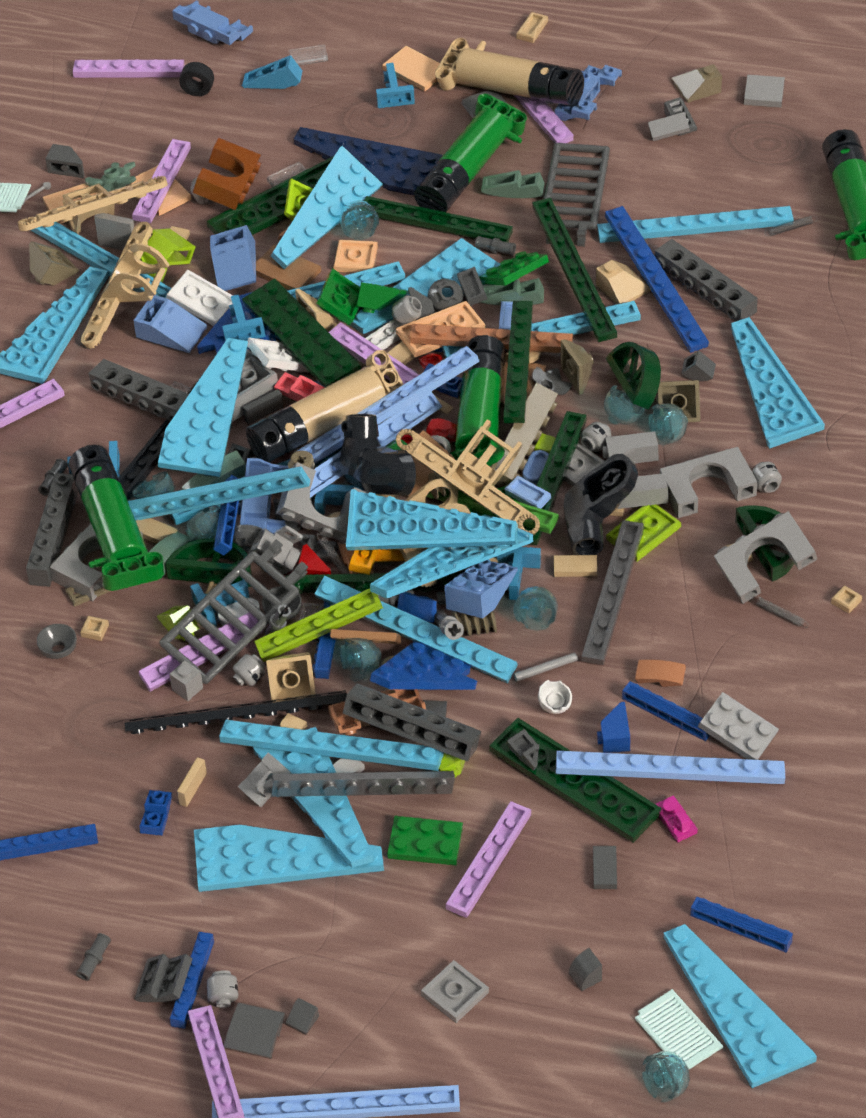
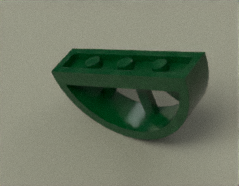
(641, 384)
(746, 520)
(185, 567)

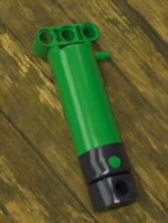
(470, 152)
(848, 171)
(481, 397)
(124, 550)

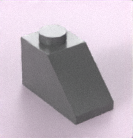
(64, 161)

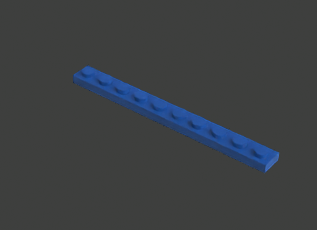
(656, 279)

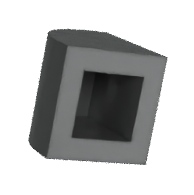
(698, 367)
(586, 969)

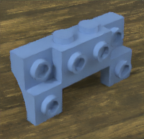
(209, 24)
(592, 80)
(257, 510)

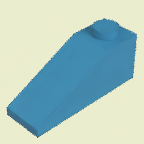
(275, 75)

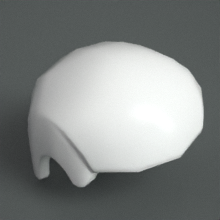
(554, 697)

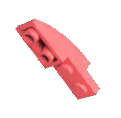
(295, 387)

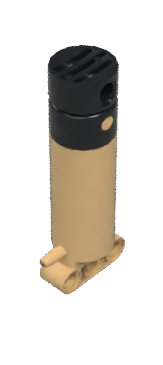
(508, 74)
(322, 410)

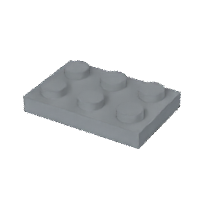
(738, 727)

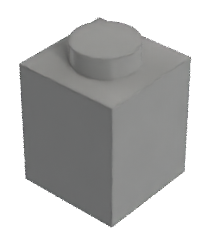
(186, 680)

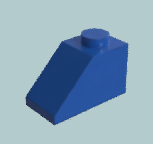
(615, 731)

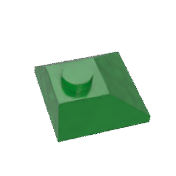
(378, 297)

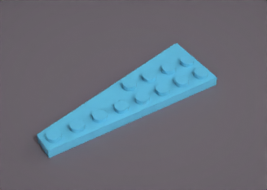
(340, 184)
(48, 335)
(778, 400)
(398, 524)
(440, 562)
(329, 813)
(750, 1029)

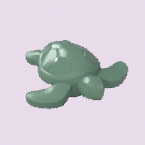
(114, 177)

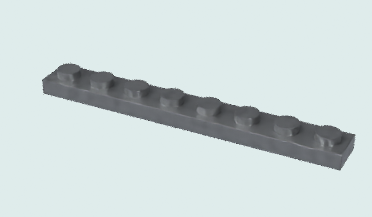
(612, 592)
(362, 783)

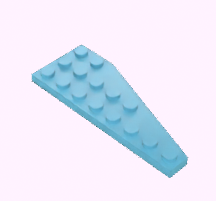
(446, 265)
(201, 427)
(261, 856)

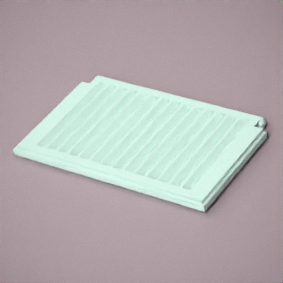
(12, 196)
(678, 1029)

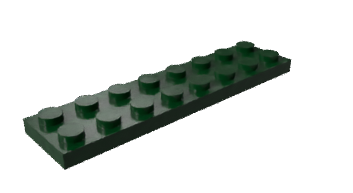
(265, 207)
(301, 333)
(598, 796)

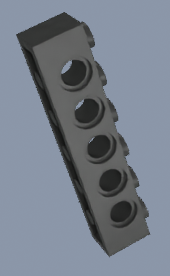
(706, 281)
(137, 389)
(52, 529)
(412, 722)

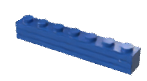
(226, 525)
(324, 654)
(664, 709)
(48, 841)
(741, 924)
(200, 957)

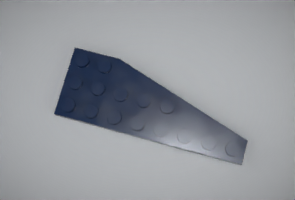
(394, 166)

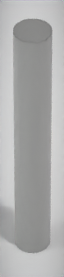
(545, 667)

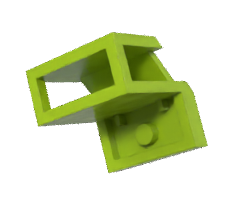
(168, 244)

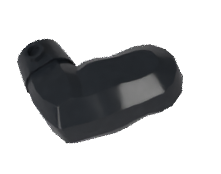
(372, 465)
(596, 498)

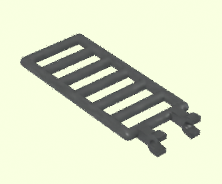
(597, 187)
(225, 585)

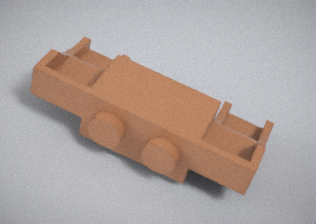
(348, 725)

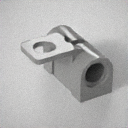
(287, 558)
(258, 782)

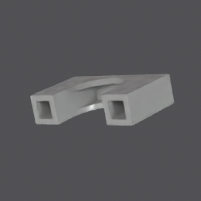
(640, 449)
(725, 465)
(297, 507)
(781, 532)
(71, 572)

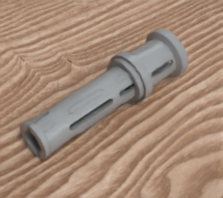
(446, 625)

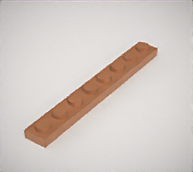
(460, 336)

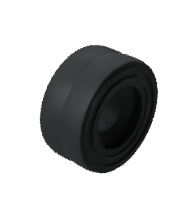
(194, 87)

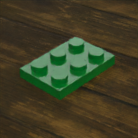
(513, 268)
(339, 297)
(425, 840)

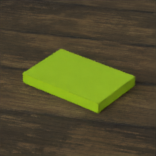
(657, 528)

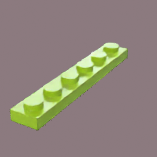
(318, 624)

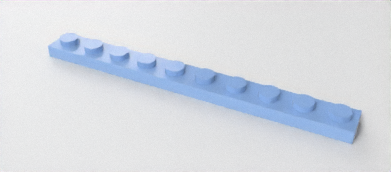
(398, 399)
(388, 430)
(670, 767)
(355, 1104)

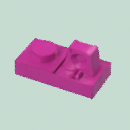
(676, 819)

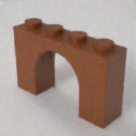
(223, 189)

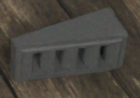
(678, 106)

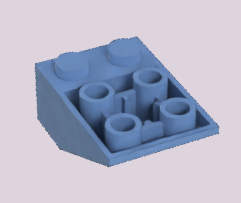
(234, 258)
(168, 325)
(479, 588)

